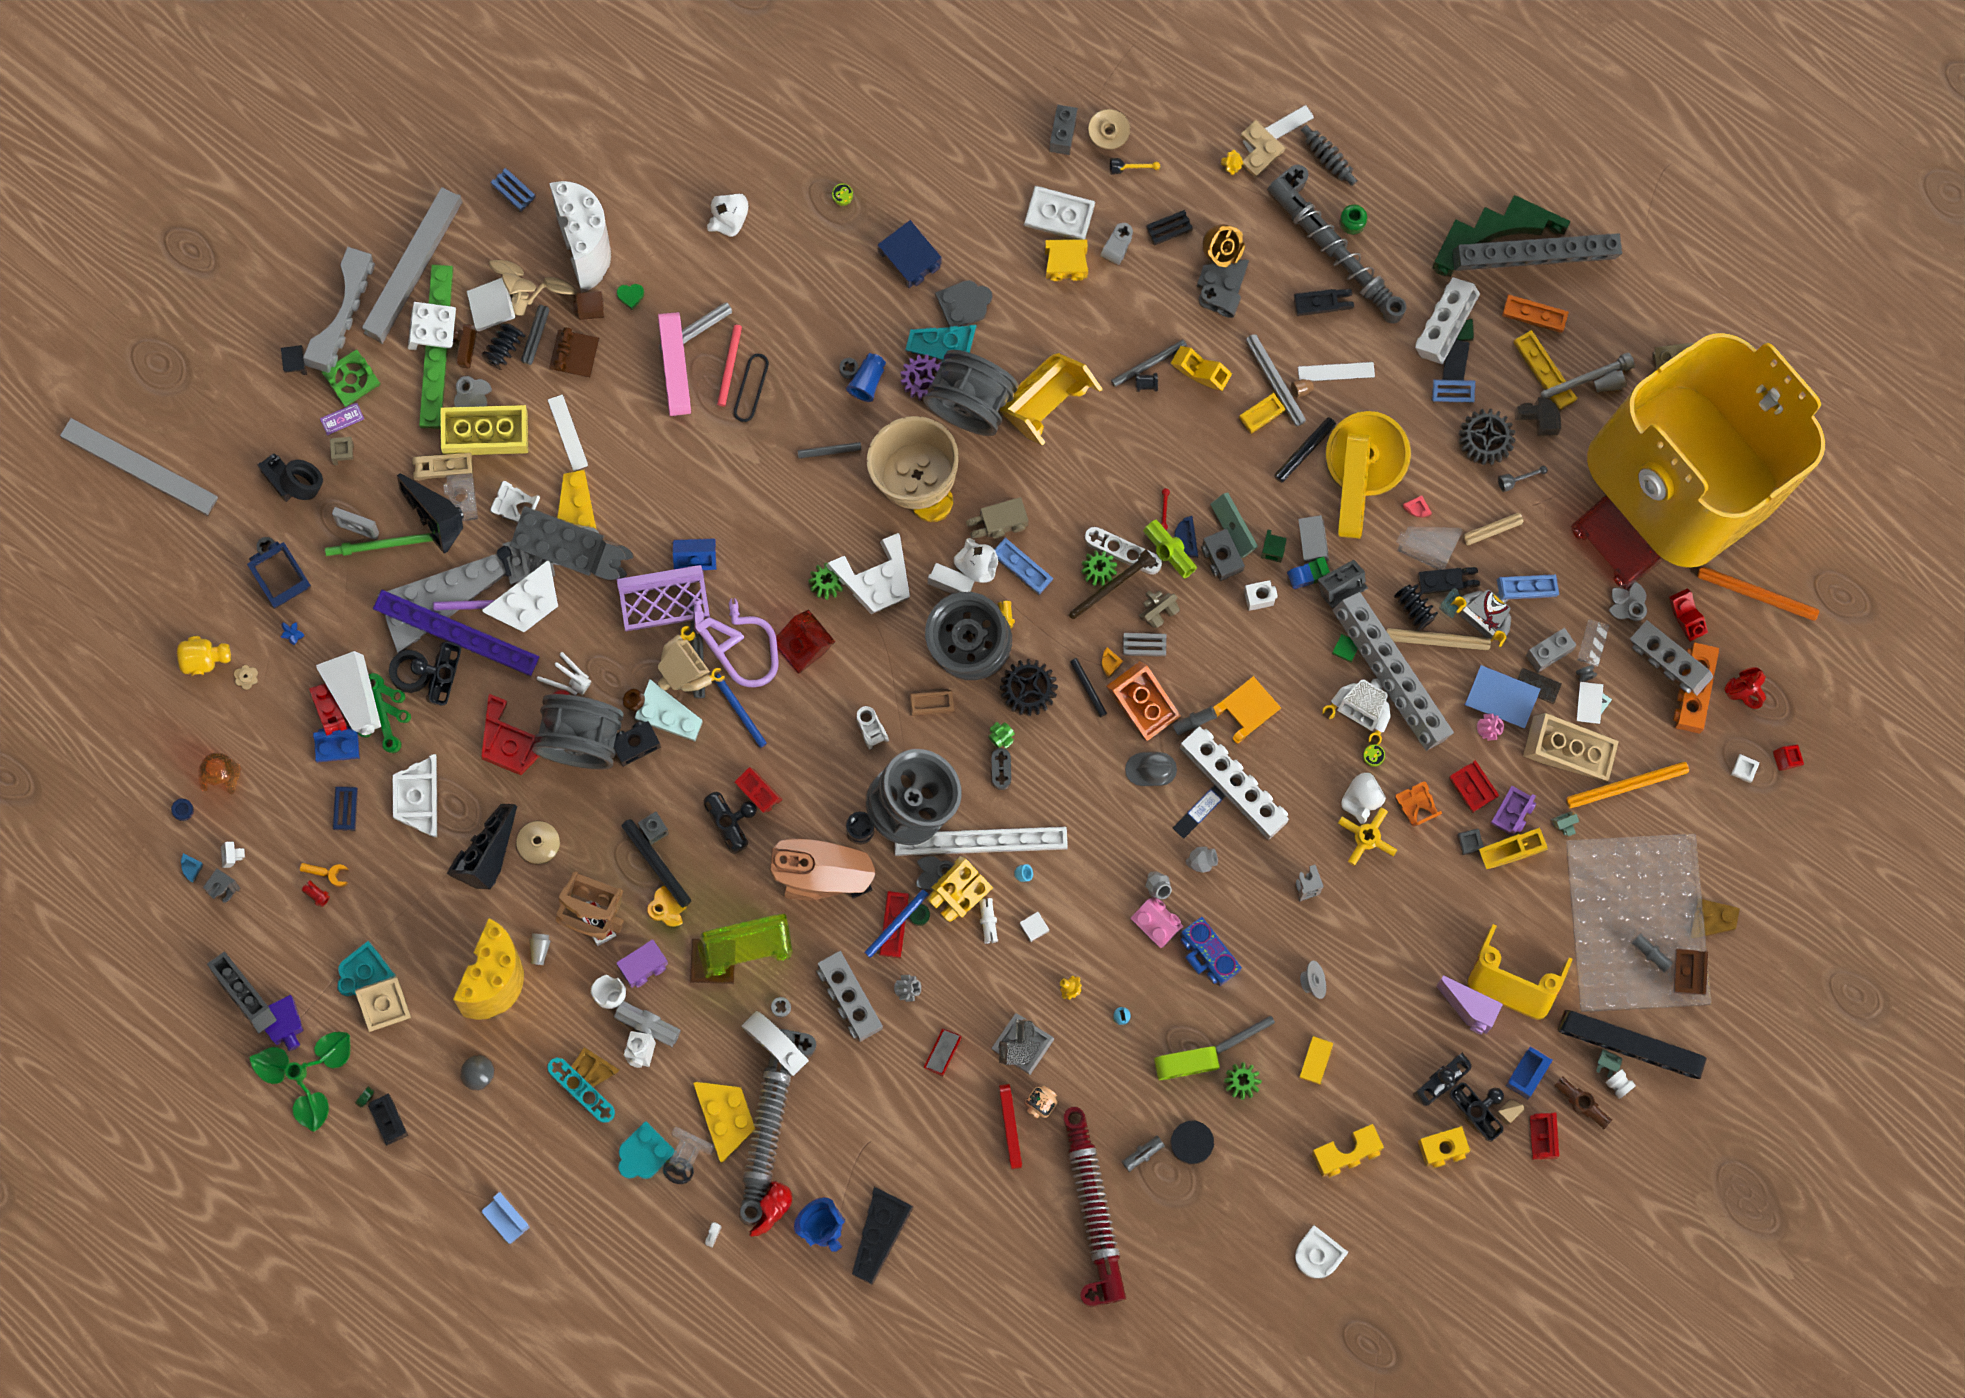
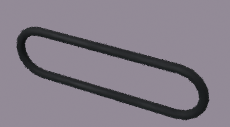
(759, 390)

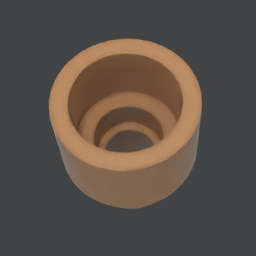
(1301, 387)

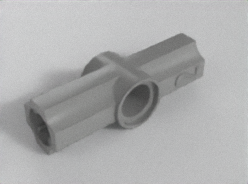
(647, 1023)

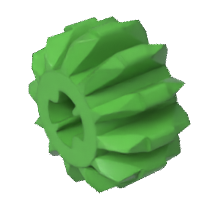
(1106, 563)
(828, 588)
(1234, 1081)

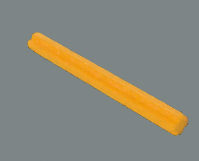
(1627, 785)

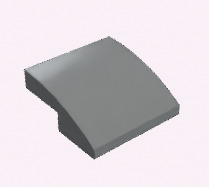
(523, 564)
(1040, 1036)

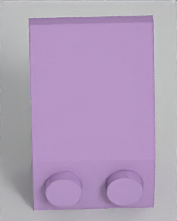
(1473, 1007)

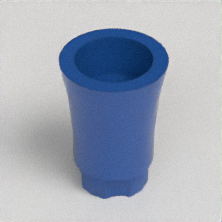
(867, 378)

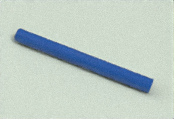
(741, 712)
(896, 923)

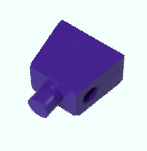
(287, 1023)

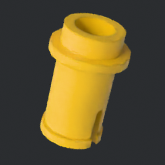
(1007, 611)

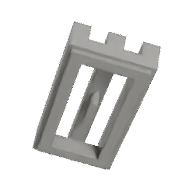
(1143, 636)

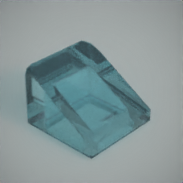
(1445, 605)

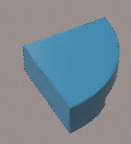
(190, 867)

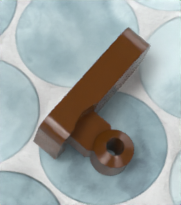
(467, 342)

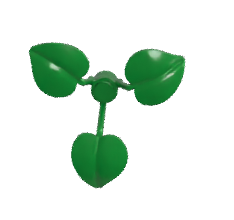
(274, 1064)

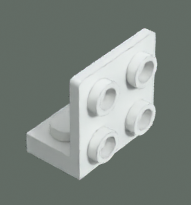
(431, 325)

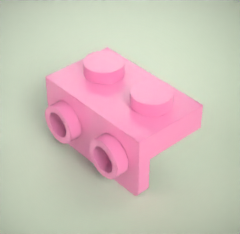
(1157, 921)

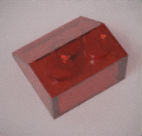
(803, 641)

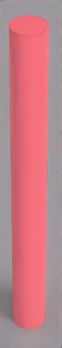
(729, 365)

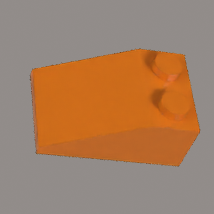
(1143, 700)

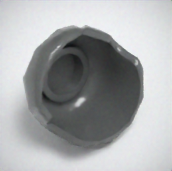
(477, 1072)

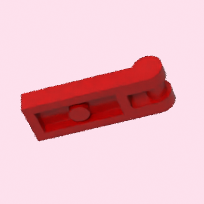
(327, 709)

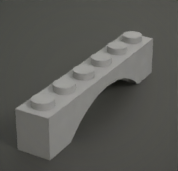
(323, 348)

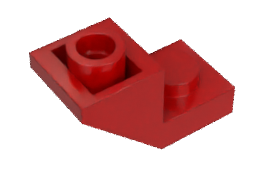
(1687, 615)

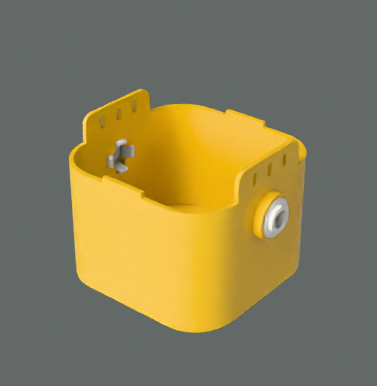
(1708, 447)

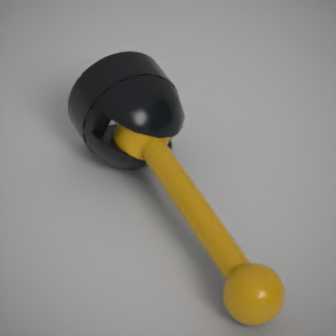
(1117, 165)

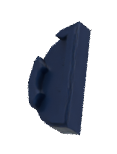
(1186, 532)

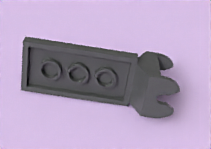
(569, 545)

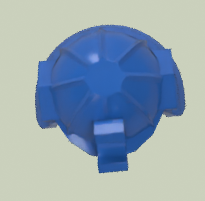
(820, 1223)

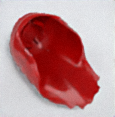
(773, 1207)

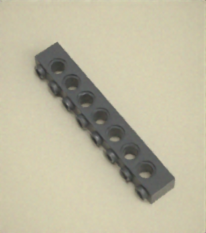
(1537, 252)

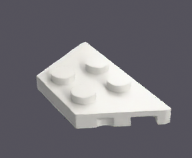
(527, 600)
(417, 796)

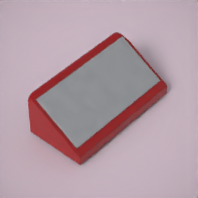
(943, 1052)

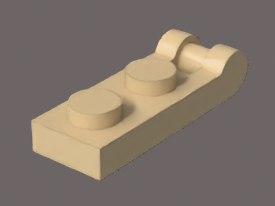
(442, 465)

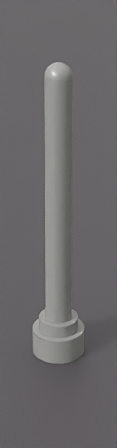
(1624, 362)

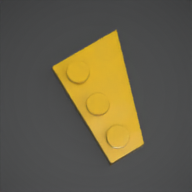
(575, 500)

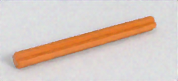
(1758, 593)

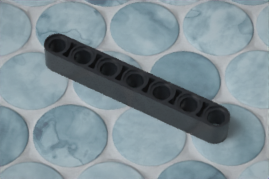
(1632, 1044)

